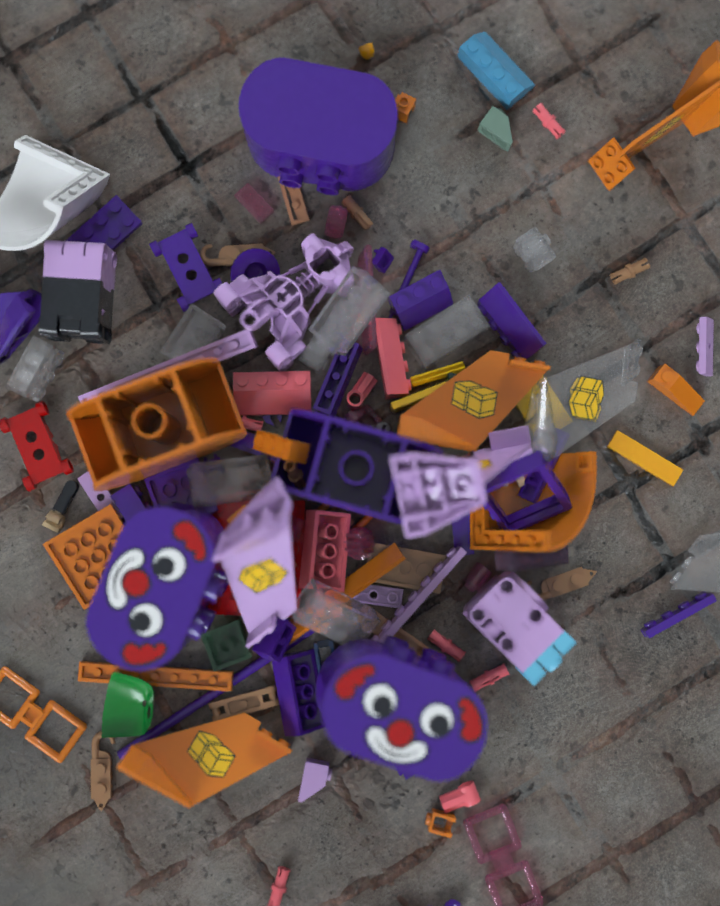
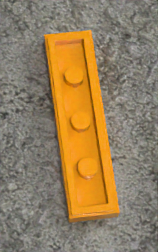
(645, 458)

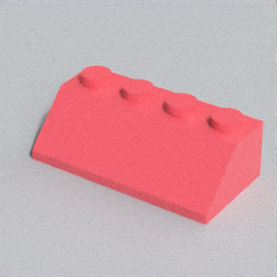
(391, 358)
(272, 392)
(324, 548)

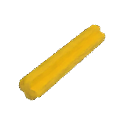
(436, 374)

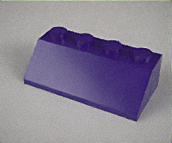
(510, 322)
(296, 691)

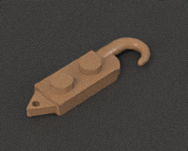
(229, 253)
(564, 582)
(101, 772)

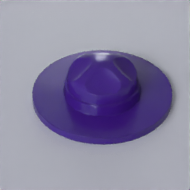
(254, 263)

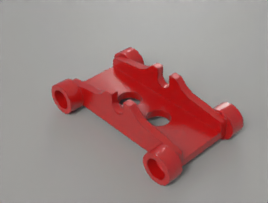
(51, 464)

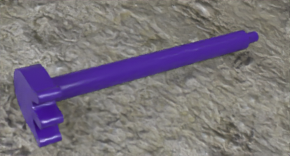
(421, 248)

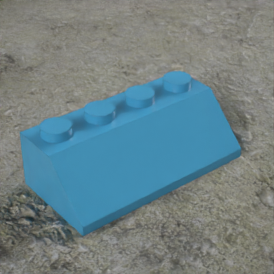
(494, 69)

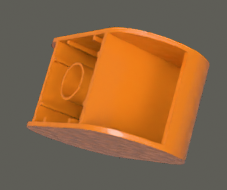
(156, 423)

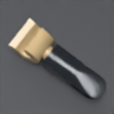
(55, 519)

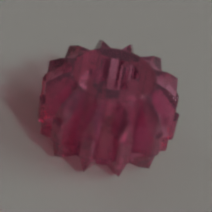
(336, 221)
(359, 543)

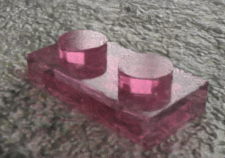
(254, 203)

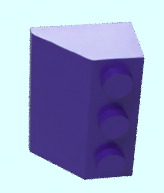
(421, 300)

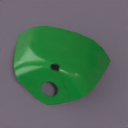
(124, 707)

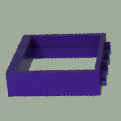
(534, 513)

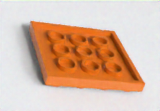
(85, 550)

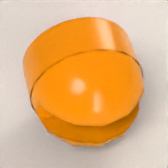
(366, 50)

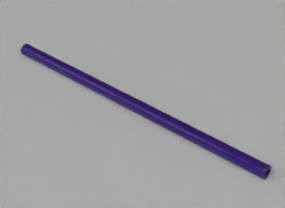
(203, 700)

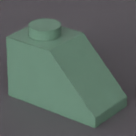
(497, 128)

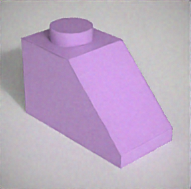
(314, 777)

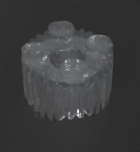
(534, 249)

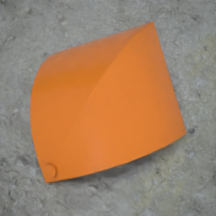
(577, 475)

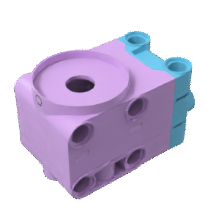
(518, 625)

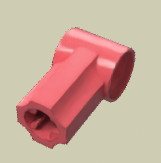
(361, 389)
(464, 795)

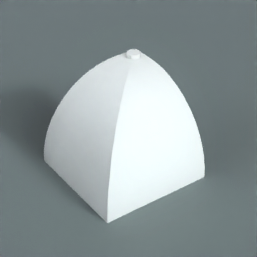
(45, 194)

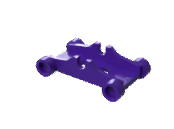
(182, 244)

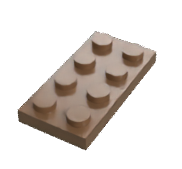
(412, 570)

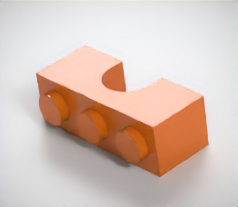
(281, 447)

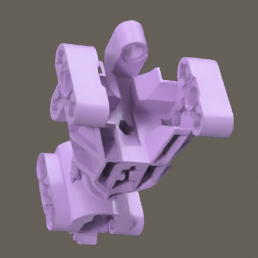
(284, 299)

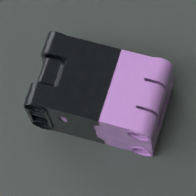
(77, 291)

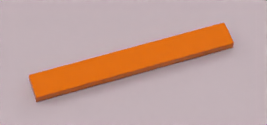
(363, 578)
(160, 676)

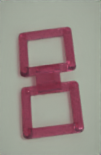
(369, 336)
(501, 857)

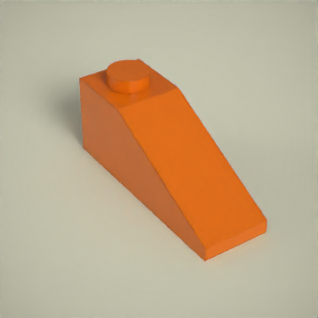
(676, 389)

